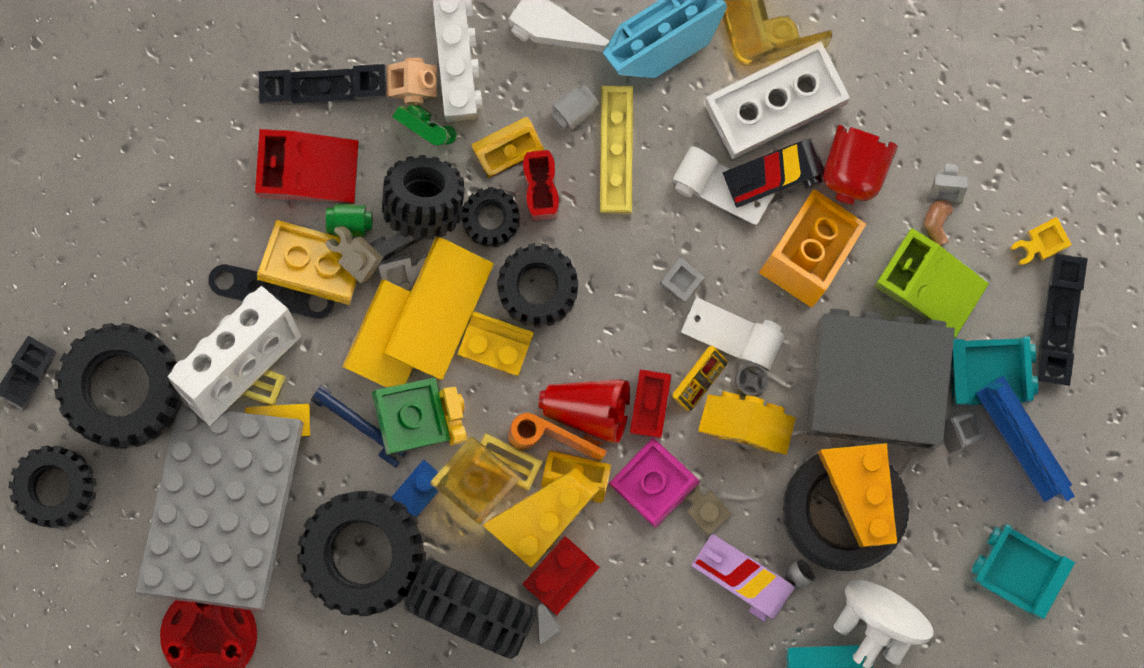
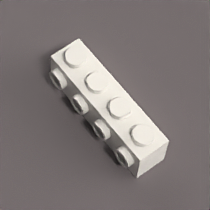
(455, 60)

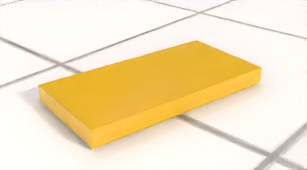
(438, 308)

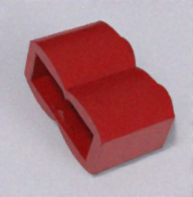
(541, 191)

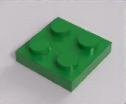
(410, 416)

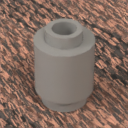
(574, 107)

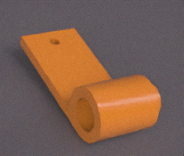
(528, 429)

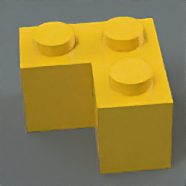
(747, 422)

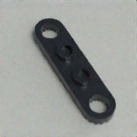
(246, 282)

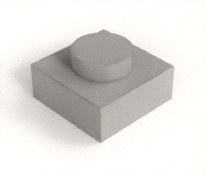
(682, 280)

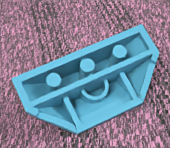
(663, 36)

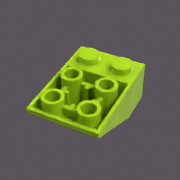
(931, 281)

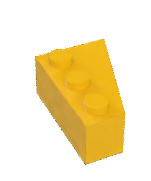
(542, 517)

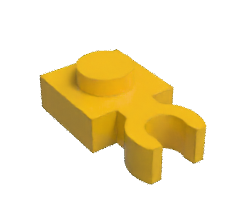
(1045, 240)
(453, 410)

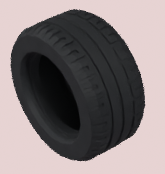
(818, 548)

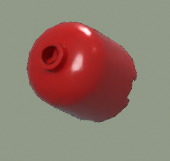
(857, 165)

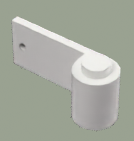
(703, 177)
(734, 335)

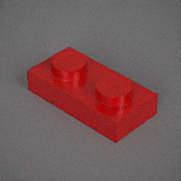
(650, 403)

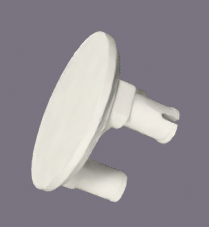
(886, 617)

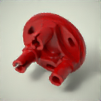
(207, 636)

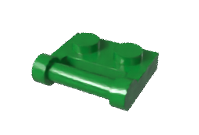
(419, 121)

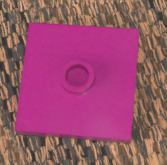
(654, 482)

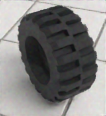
(76, 377)
(318, 559)
(470, 609)

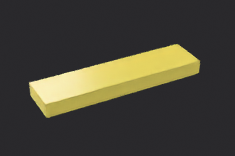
(616, 149)

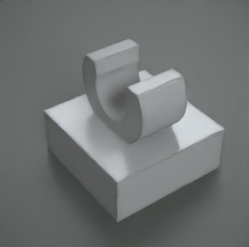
(949, 185)

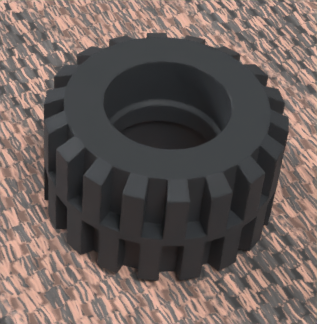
(423, 197)
(531, 258)
(26, 479)

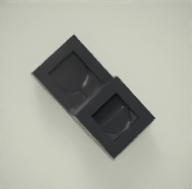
(26, 372)

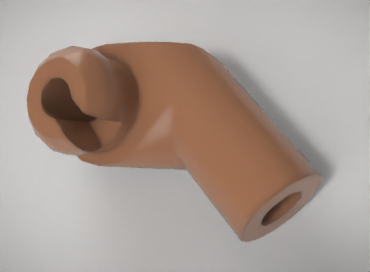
(935, 219)

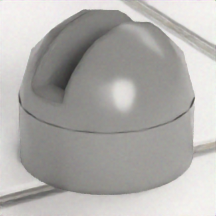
(800, 573)

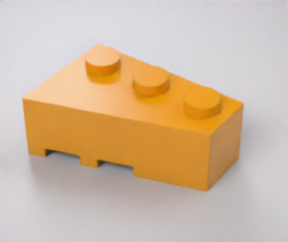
(865, 491)

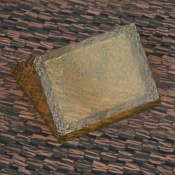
(475, 480)

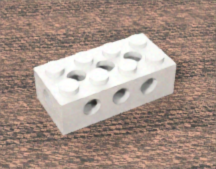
(779, 79)
(246, 358)

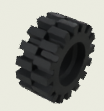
(484, 198)

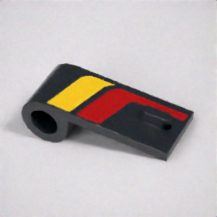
(774, 172)

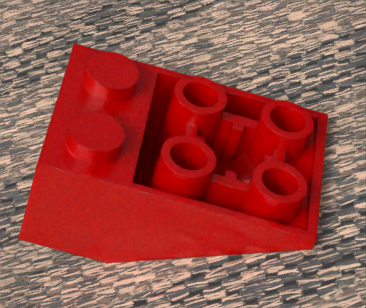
(306, 167)

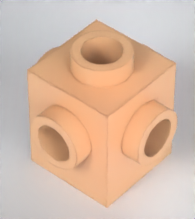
(418, 81)

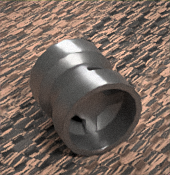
(752, 376)

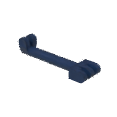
(323, 397)

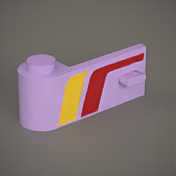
(743, 577)

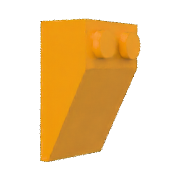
(812, 248)

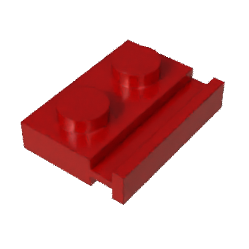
(561, 575)

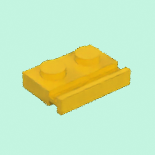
(495, 343)

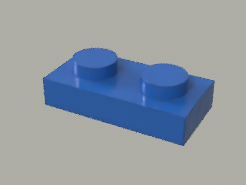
(416, 490)

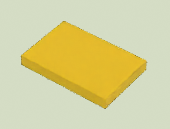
(302, 262)
(367, 350)

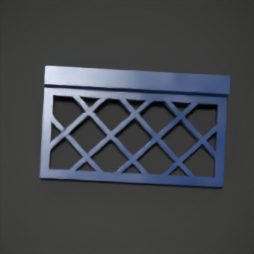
(1024, 440)

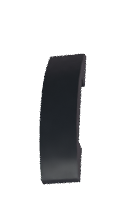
(322, 86)
(1060, 319)

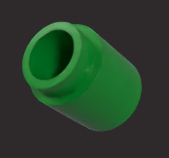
(351, 216)

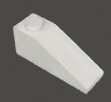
(551, 25)

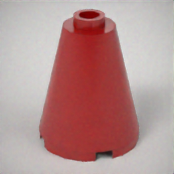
(589, 406)

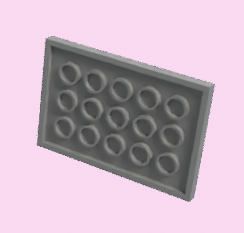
(220, 509)

